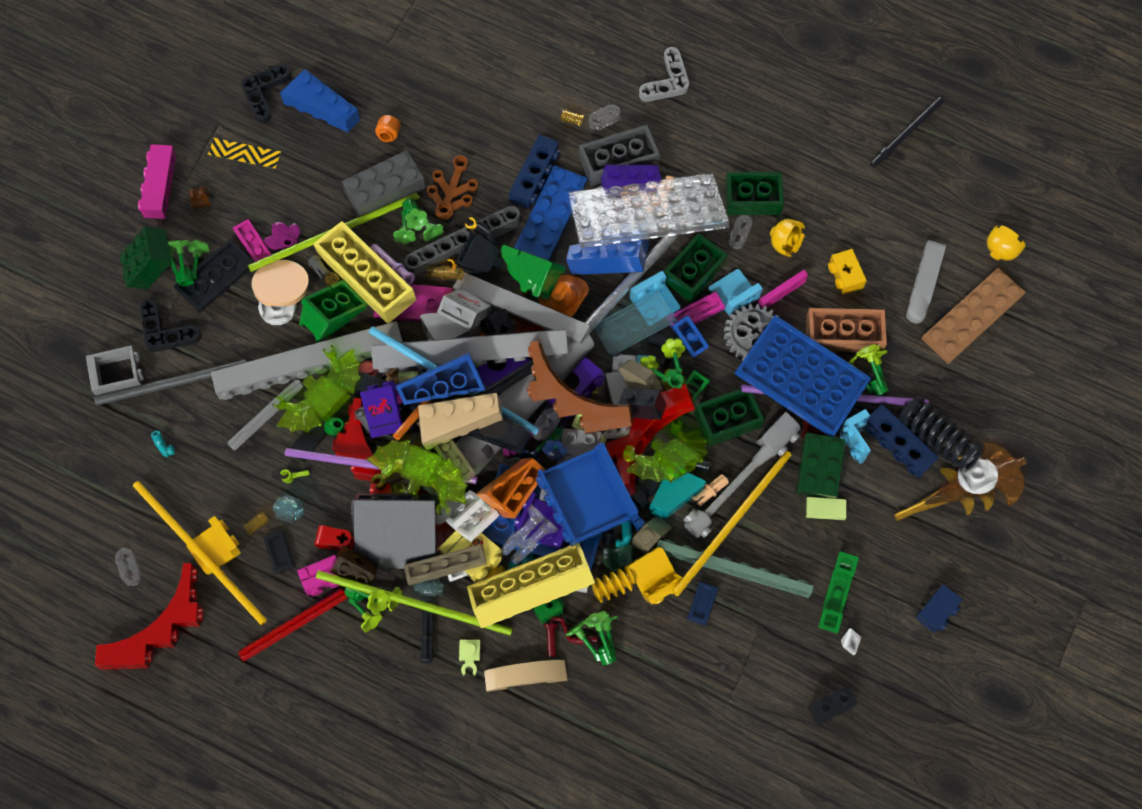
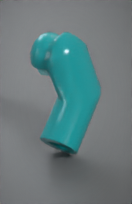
(161, 445)
(626, 535)

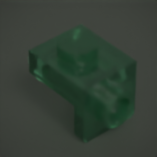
(618, 557)

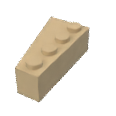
(457, 417)

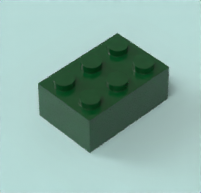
(754, 193)
(145, 258)
(695, 267)
(728, 416)
(820, 466)

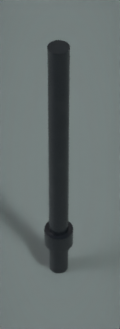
(884, 153)

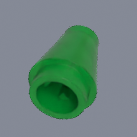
(330, 428)

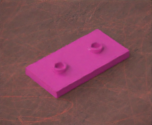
(427, 302)

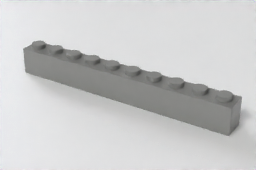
(480, 347)
(295, 363)

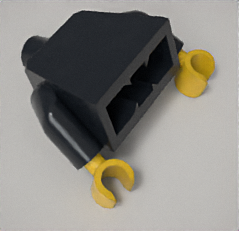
(478, 252)

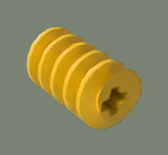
(612, 585)

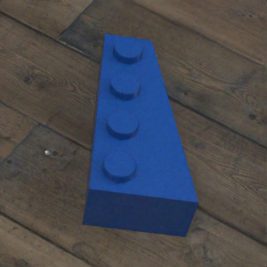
(320, 101)
(608, 258)
(446, 380)

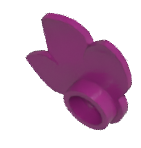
(282, 235)

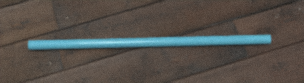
(429, 365)

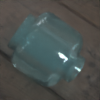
(288, 508)
(428, 590)

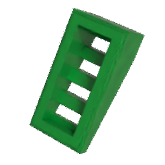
(700, 378)

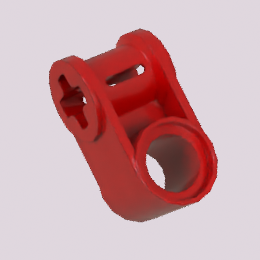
(331, 538)

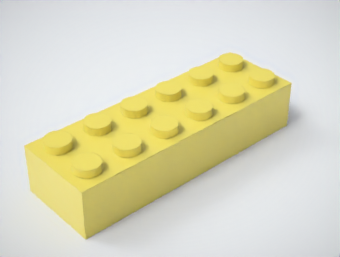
(365, 272)
(530, 585)

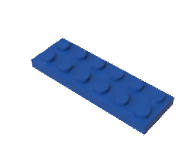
(550, 213)

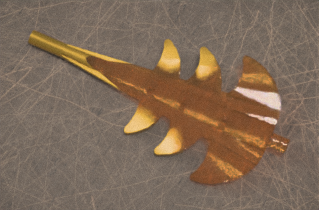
(1009, 481)

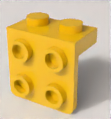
(216, 545)
(654, 575)

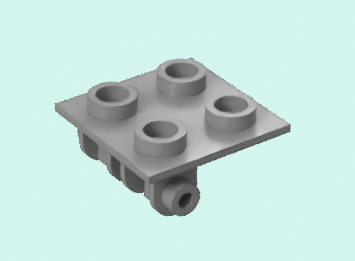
(578, 443)

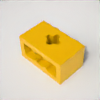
(847, 271)

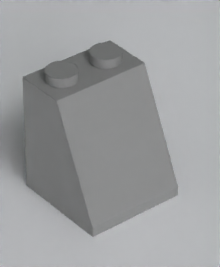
(439, 327)

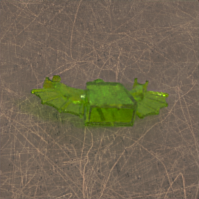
(323, 396)
(671, 458)
(421, 468)

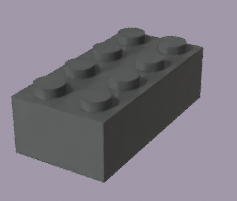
(624, 148)
(383, 183)

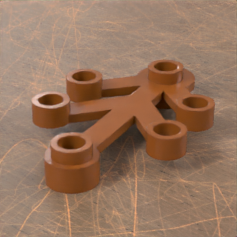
(452, 190)

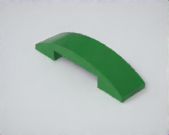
(837, 592)

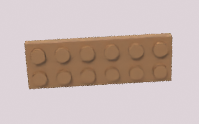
(973, 315)

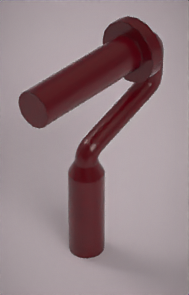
(551, 635)

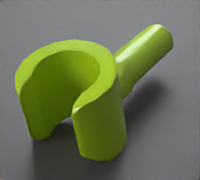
(293, 475)

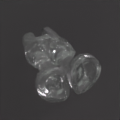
(527, 544)

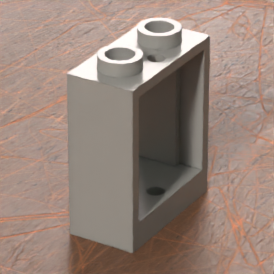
(111, 356)

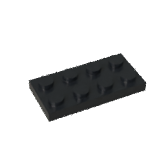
(215, 275)

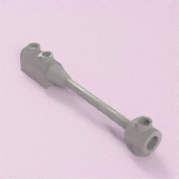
(771, 444)

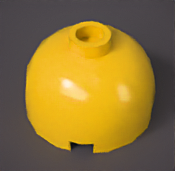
(787, 236)
(1004, 244)

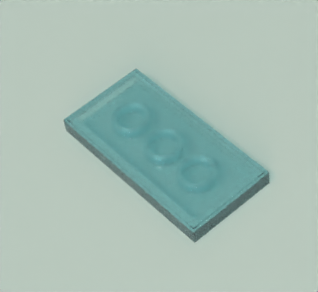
(634, 323)

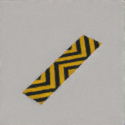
(244, 153)

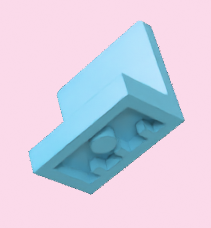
(651, 285)
(736, 291)
(851, 433)

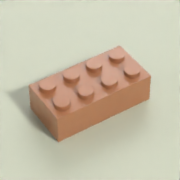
(846, 328)

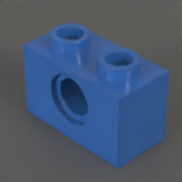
(690, 336)

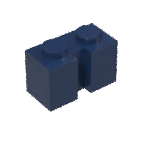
(939, 608)

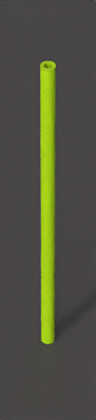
(309, 242)
(411, 602)

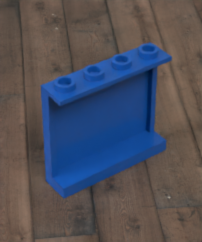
(586, 495)

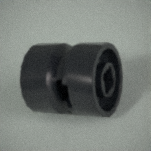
(644, 489)

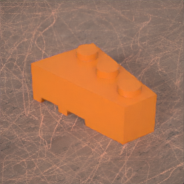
(512, 488)

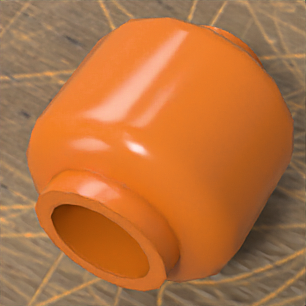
(387, 128)

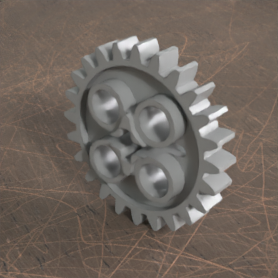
(743, 345)

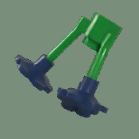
(552, 447)

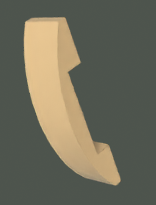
(524, 674)

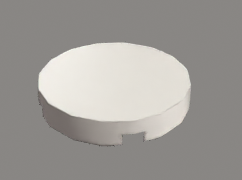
(277, 314)
(979, 478)

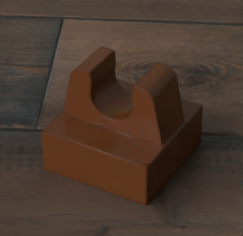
(199, 197)

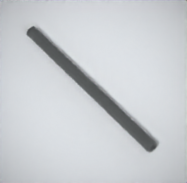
(160, 385)

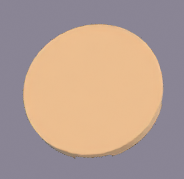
(280, 283)

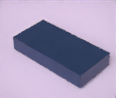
(702, 603)

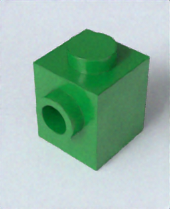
(549, 610)

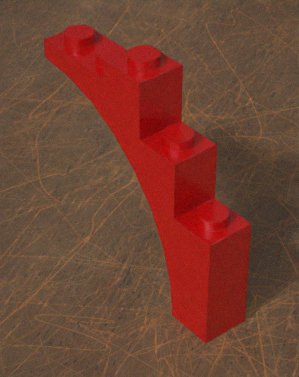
(643, 430)
(354, 446)
(162, 633)

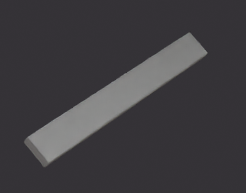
(523, 307)

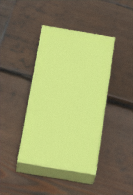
(825, 508)

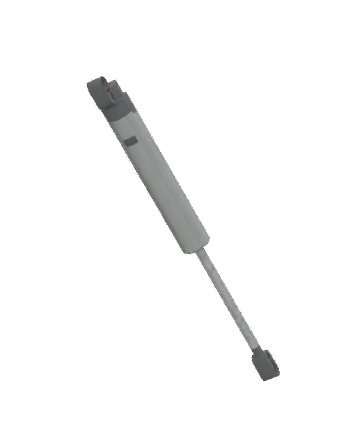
(516, 397)

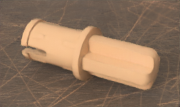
(711, 490)

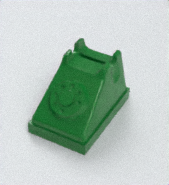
(532, 271)
(330, 309)

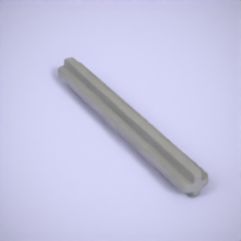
(264, 415)

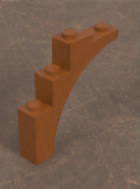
(548, 385)

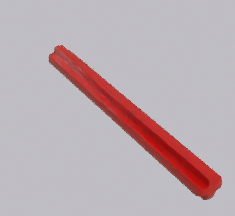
(292, 625)

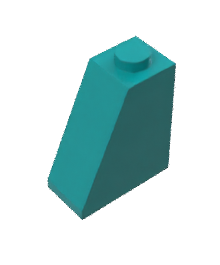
(674, 495)

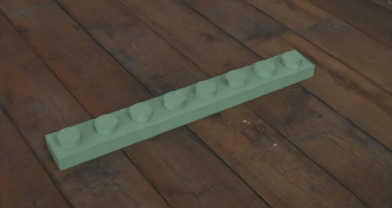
(741, 570)

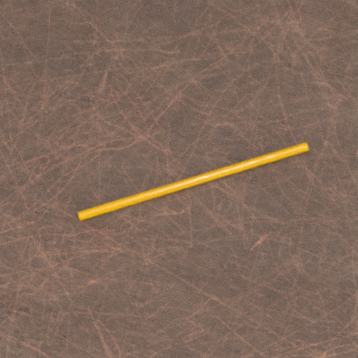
(731, 524)
(200, 553)

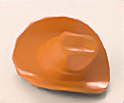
(566, 295)

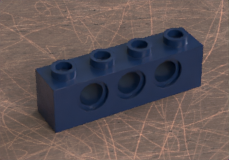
(542, 148)
(898, 431)

